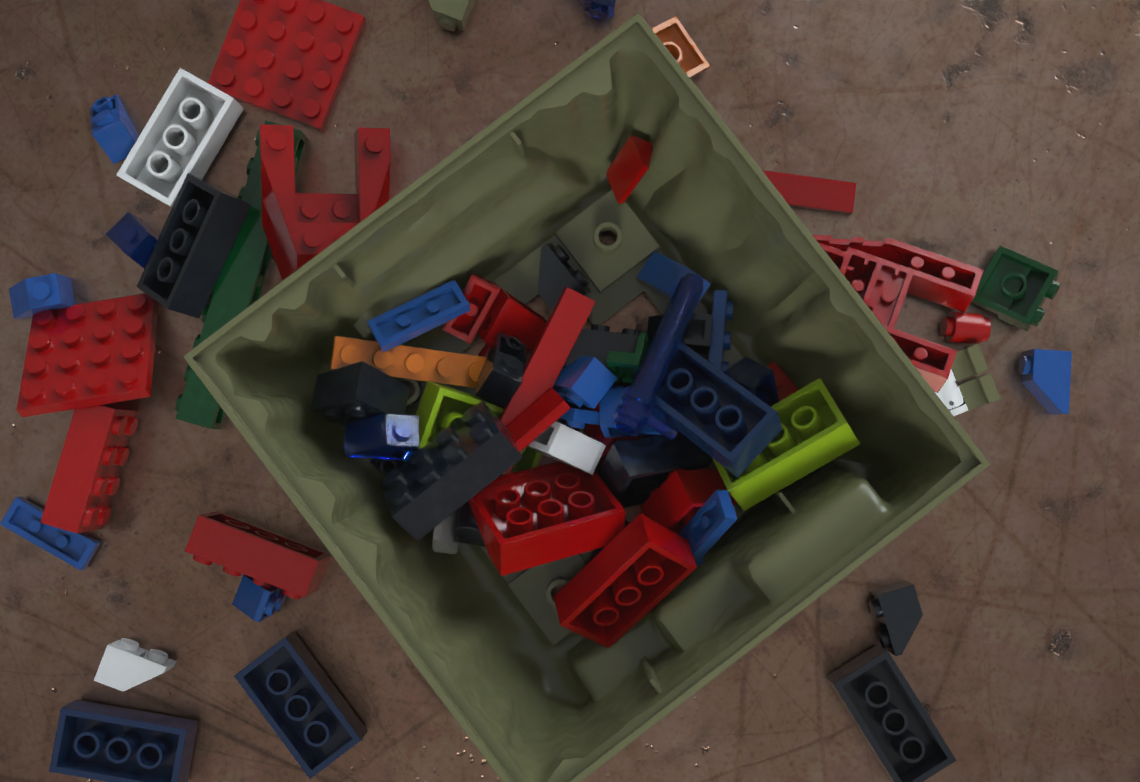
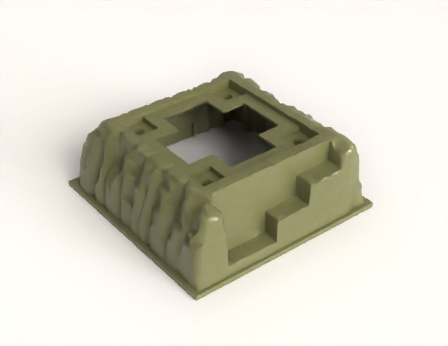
(493, 644)

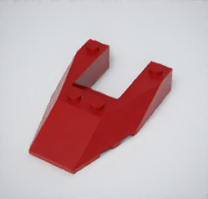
(307, 223)
(888, 271)

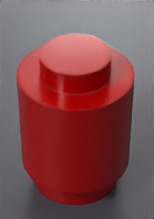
(965, 327)

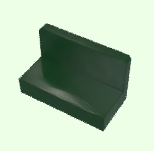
(626, 364)

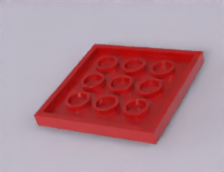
(288, 57)
(89, 355)

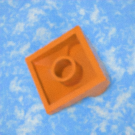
(681, 47)

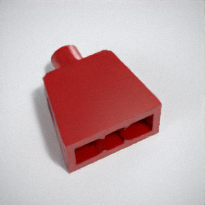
(513, 319)

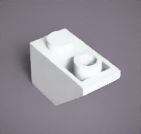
(569, 447)
(129, 665)

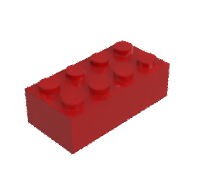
(90, 468)
(258, 554)
(624, 581)

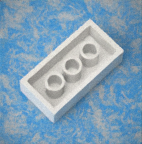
(180, 137)

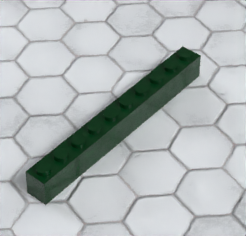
(235, 289)

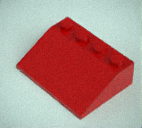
(545, 516)

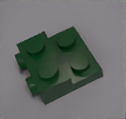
(1016, 288)

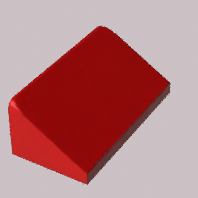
(629, 167)
(480, 296)

